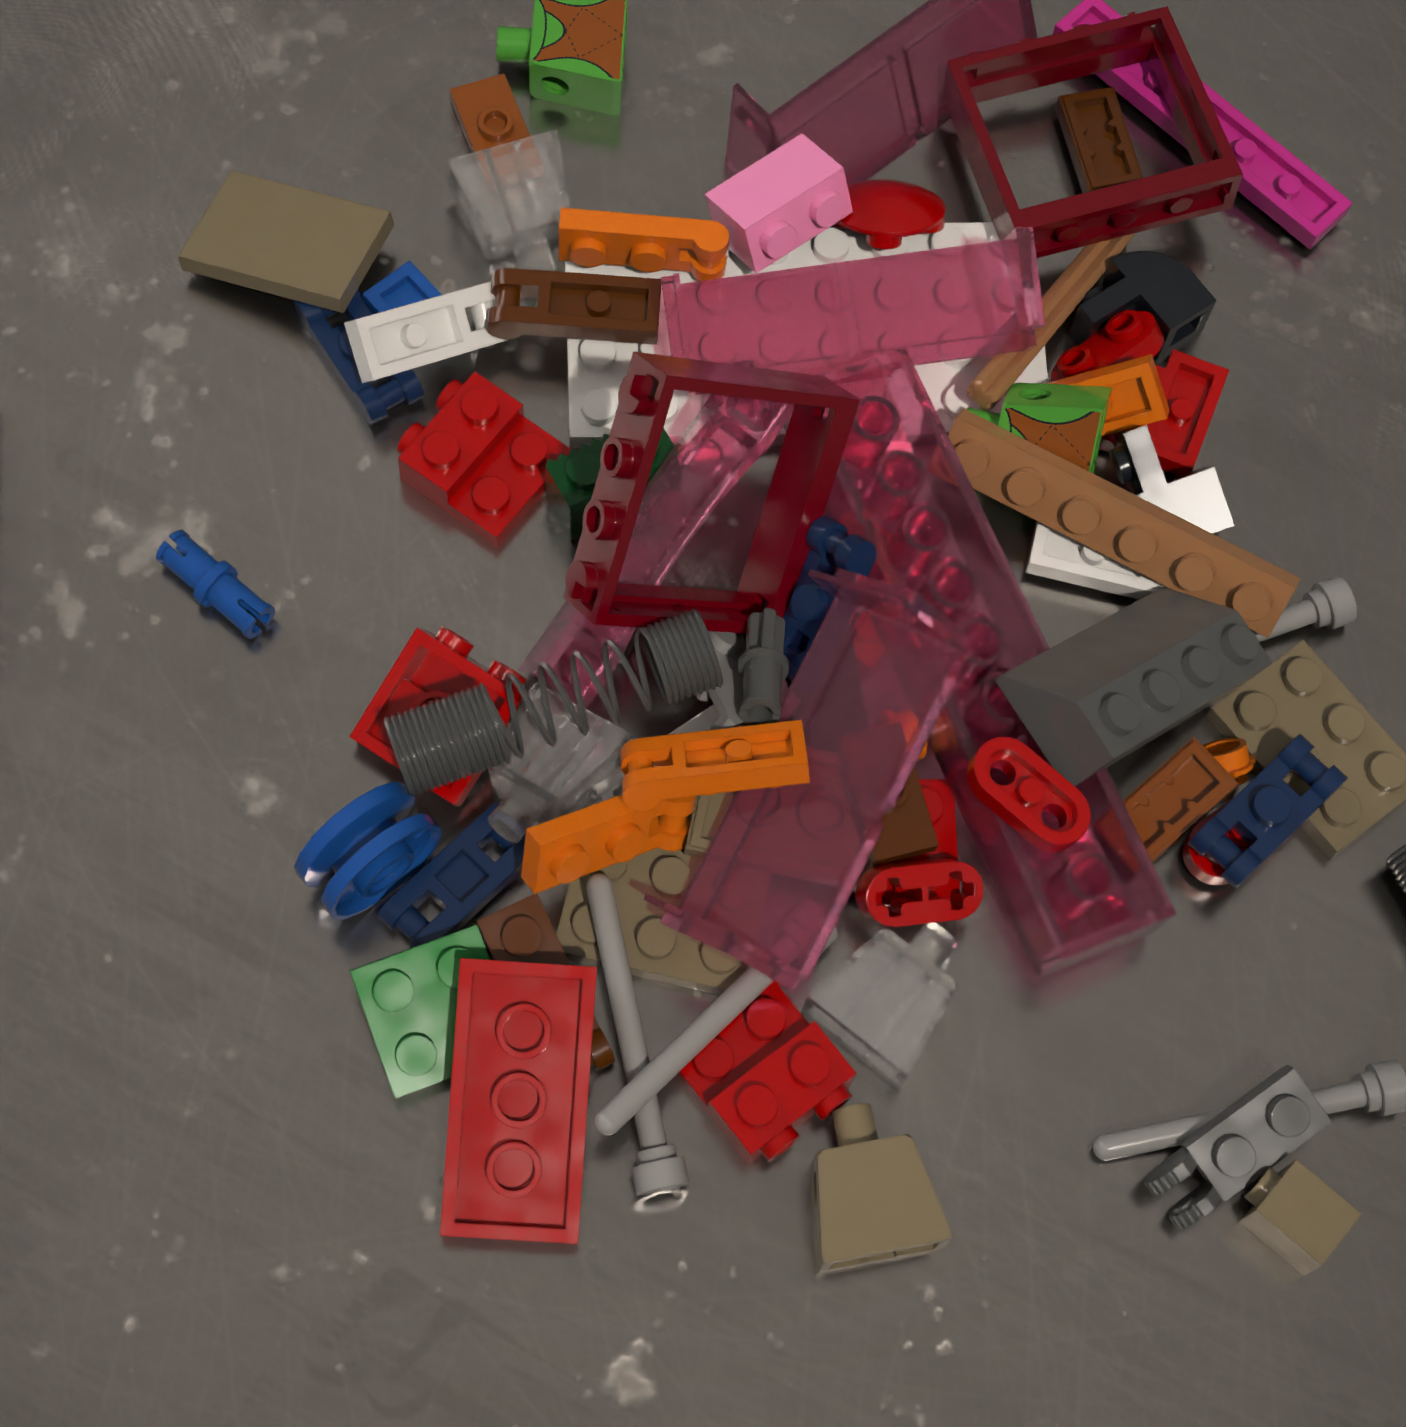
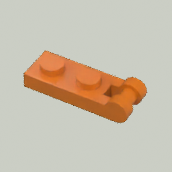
(643, 242)
(712, 762)
(601, 837)

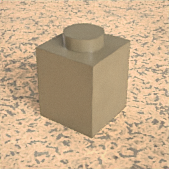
(1298, 1216)

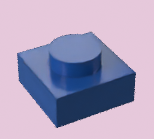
(399, 289)

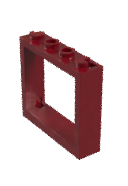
(1117, 209)
(792, 504)

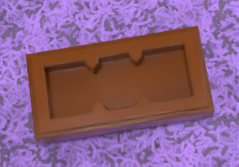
(488, 113)
(1177, 797)

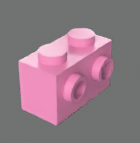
(780, 202)

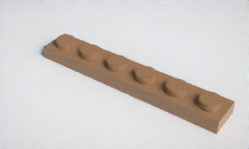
(1120, 523)

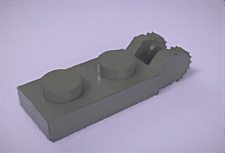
(1240, 1144)

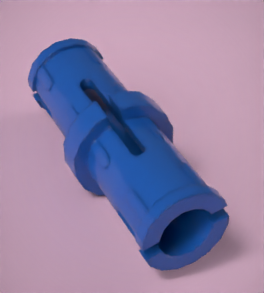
(215, 584)

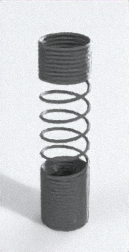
(469, 736)

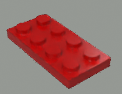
(518, 1101)

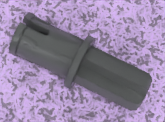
(763, 668)

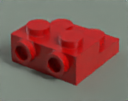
(479, 458)
(426, 671)
(768, 1076)

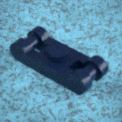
(338, 353)
(810, 602)
(1267, 811)
(458, 880)

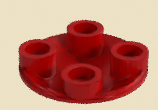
(891, 211)

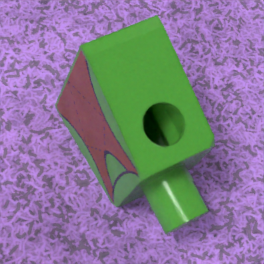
(572, 52)
(1056, 418)

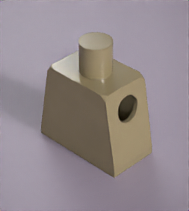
(872, 1197)

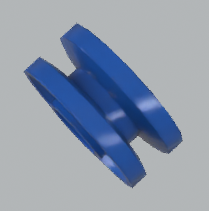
(367, 850)

